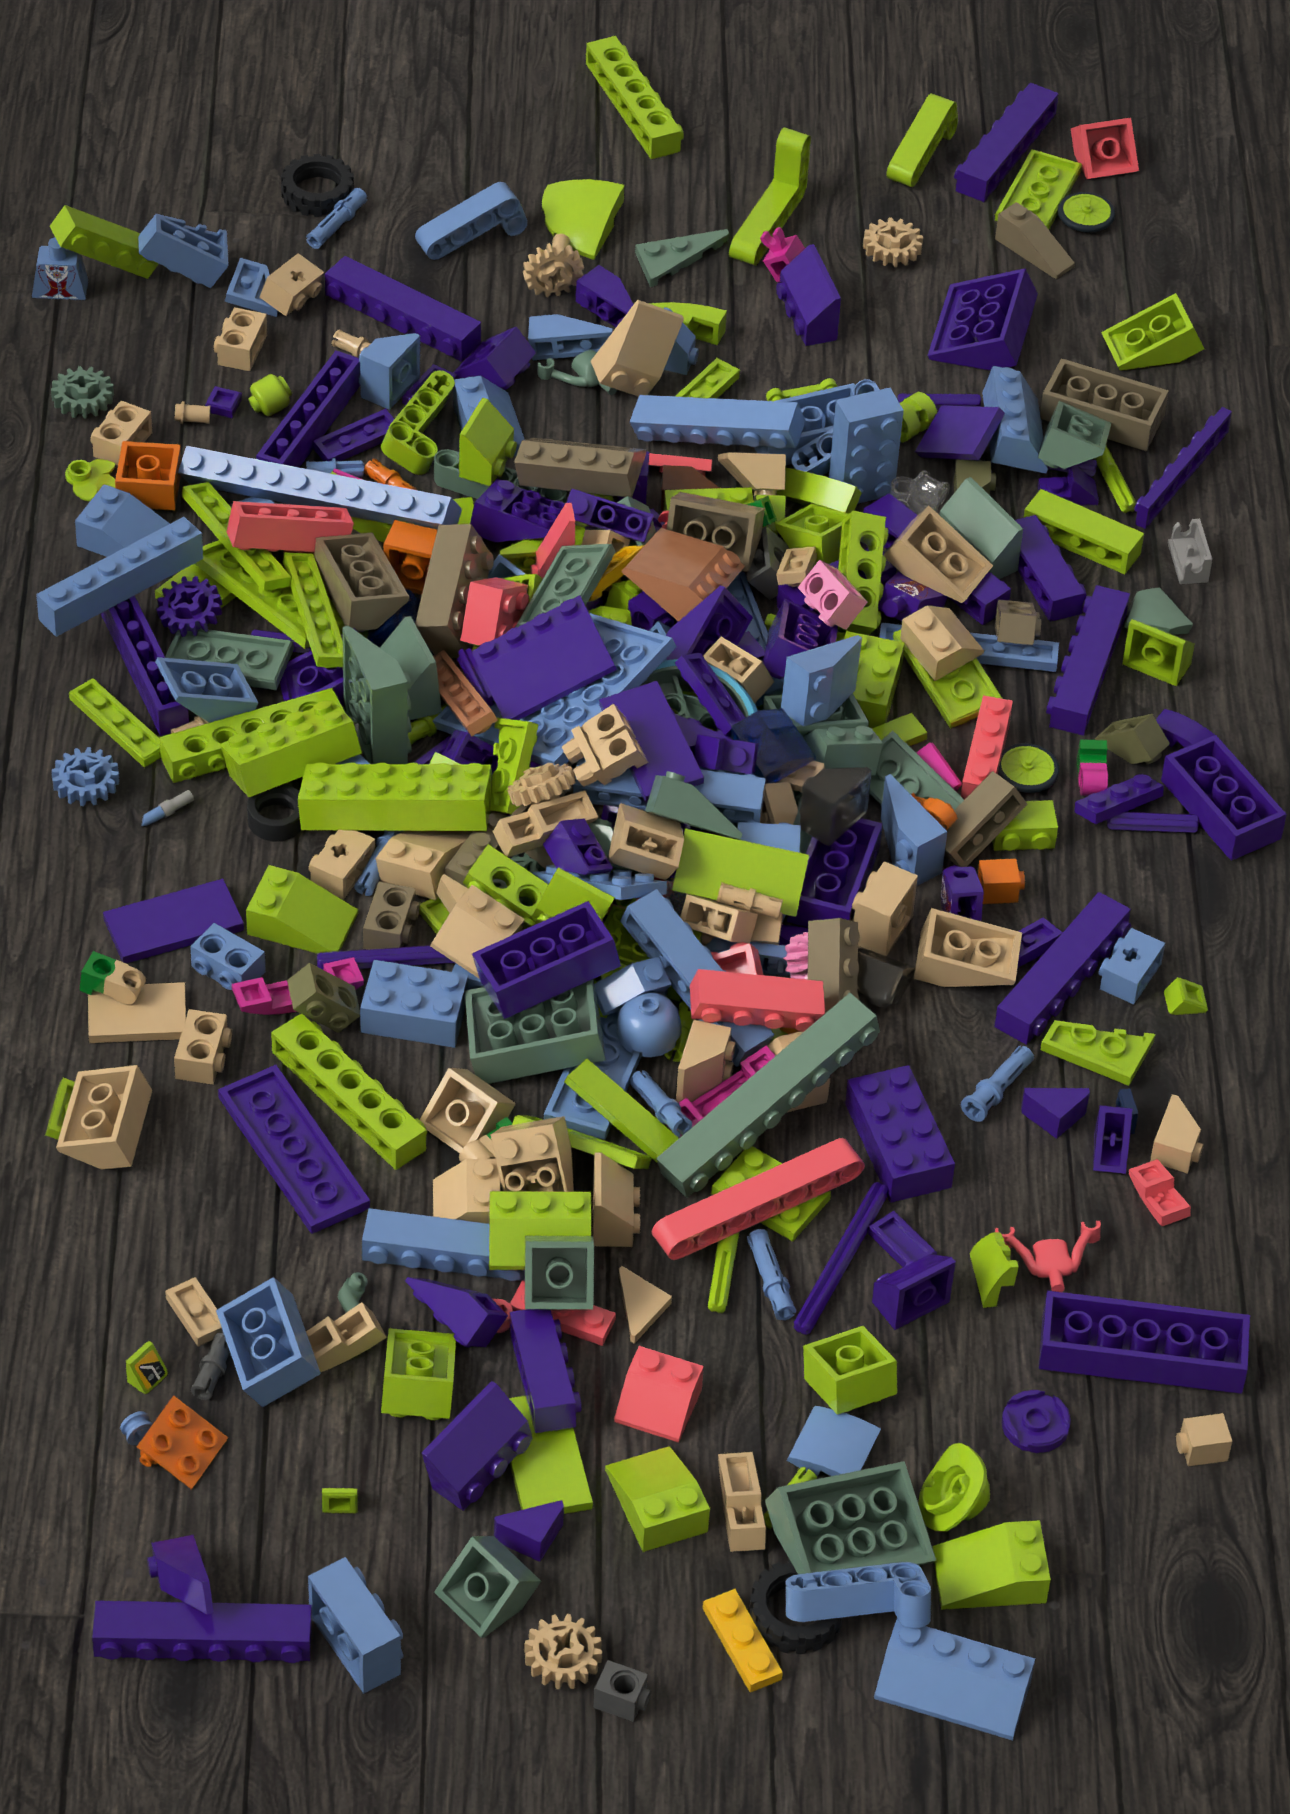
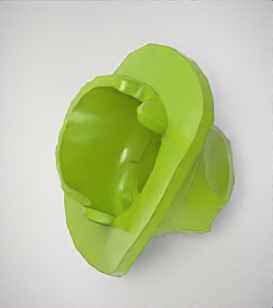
(954, 1489)

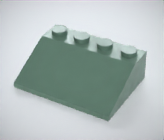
(376, 699)
(536, 1040)
(851, 1520)

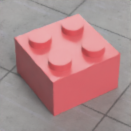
(492, 609)

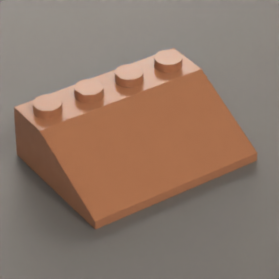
(681, 570)

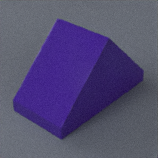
(1055, 1108)
(1112, 1139)
(530, 1529)

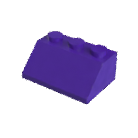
(810, 297)
(476, 1447)

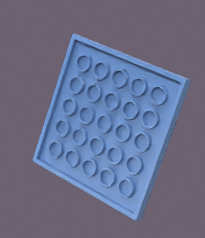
(635, 655)

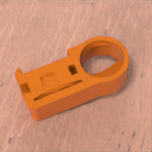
(941, 811)

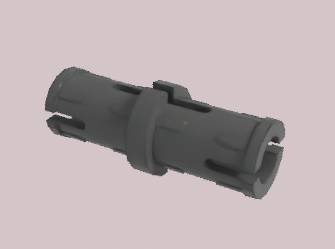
(211, 1368)

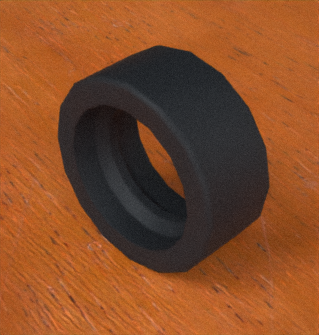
(274, 829)

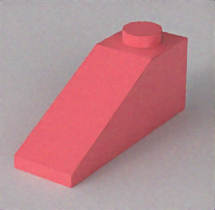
(560, 534)

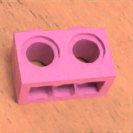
(832, 595)

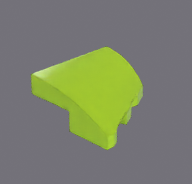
(992, 1267)

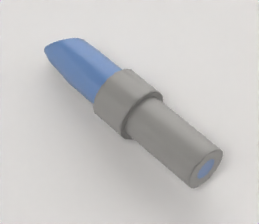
(167, 808)

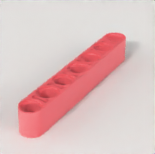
(757, 1199)

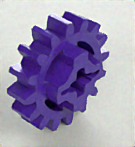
(189, 606)

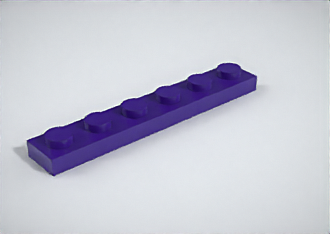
(1180, 471)

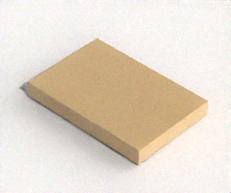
(155, 1015)

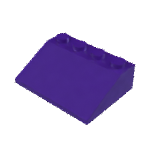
(985, 321)
(544, 659)

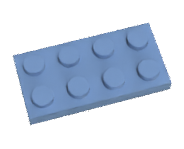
(617, 883)

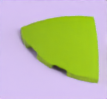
(582, 212)

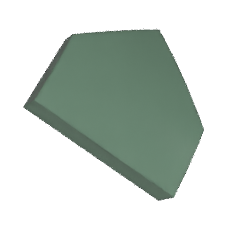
(1158, 610)

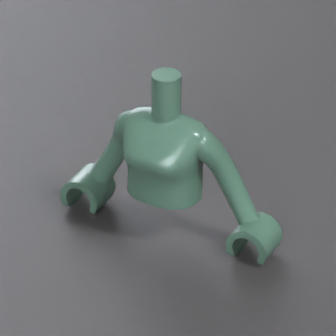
(581, 365)

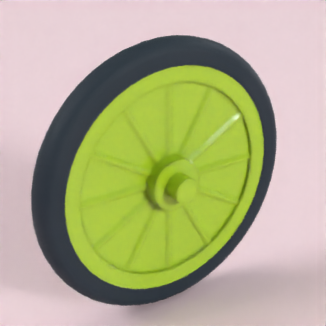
(1086, 212)
(1028, 767)

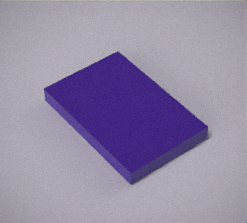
(960, 432)

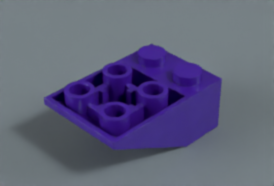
(513, 513)

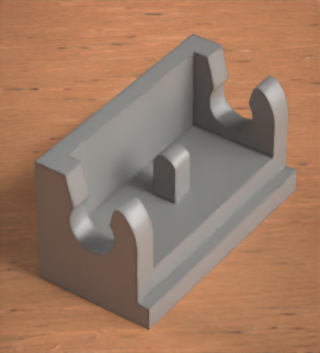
(1190, 553)

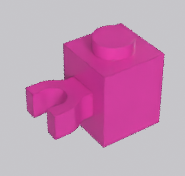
(781, 251)

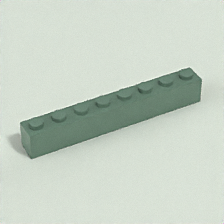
(768, 1095)

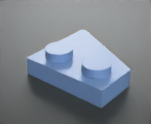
(248, 285)

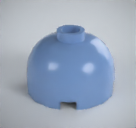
(649, 1024)

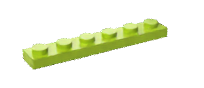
(215, 514)
(314, 609)

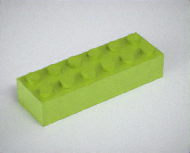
(395, 797)

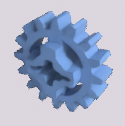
(85, 776)

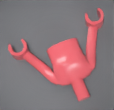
(1052, 1255)

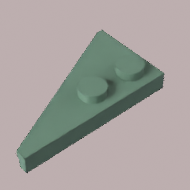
(672, 254)

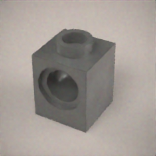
(618, 1678)

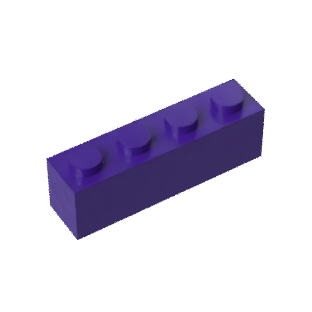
(1047, 572)
(544, 1370)

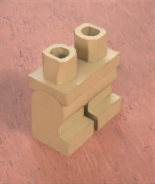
(607, 747)

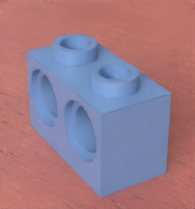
(226, 957)

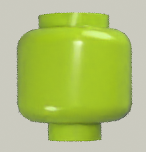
(270, 395)

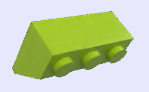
(532, 1214)

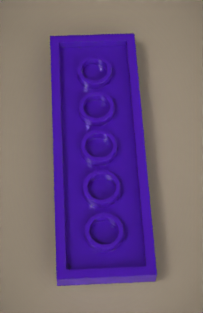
(294, 1149)

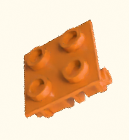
(181, 1442)

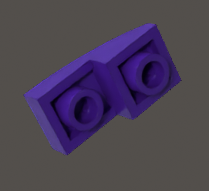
(1181, 729)

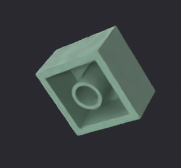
(559, 1272)

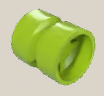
(917, 415)

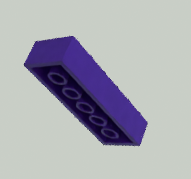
(1144, 1342)

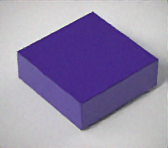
(224, 402)

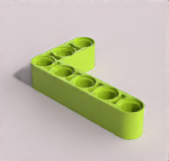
(778, 199)

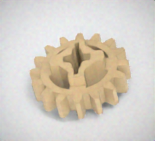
(892, 242)
(553, 269)
(541, 784)
(564, 1654)

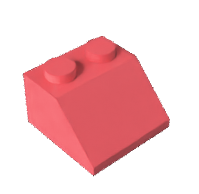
(1105, 148)
(659, 1394)

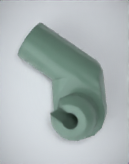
(352, 1291)

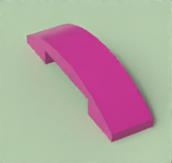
(274, 998)
(707, 1102)

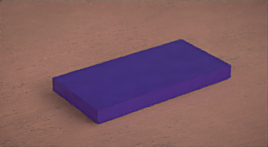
(657, 736)
(171, 920)

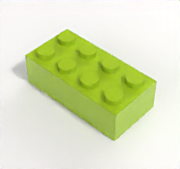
(283, 748)

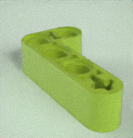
(933, 122)
(404, 437)

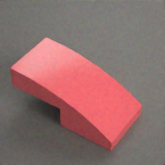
(1158, 1192)

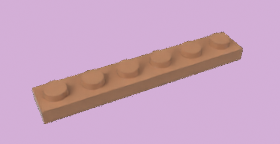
(462, 696)

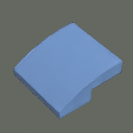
(833, 1442)

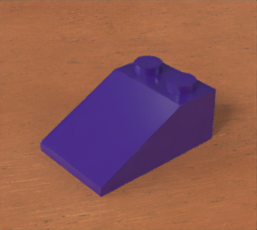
(713, 617)
(305, 678)

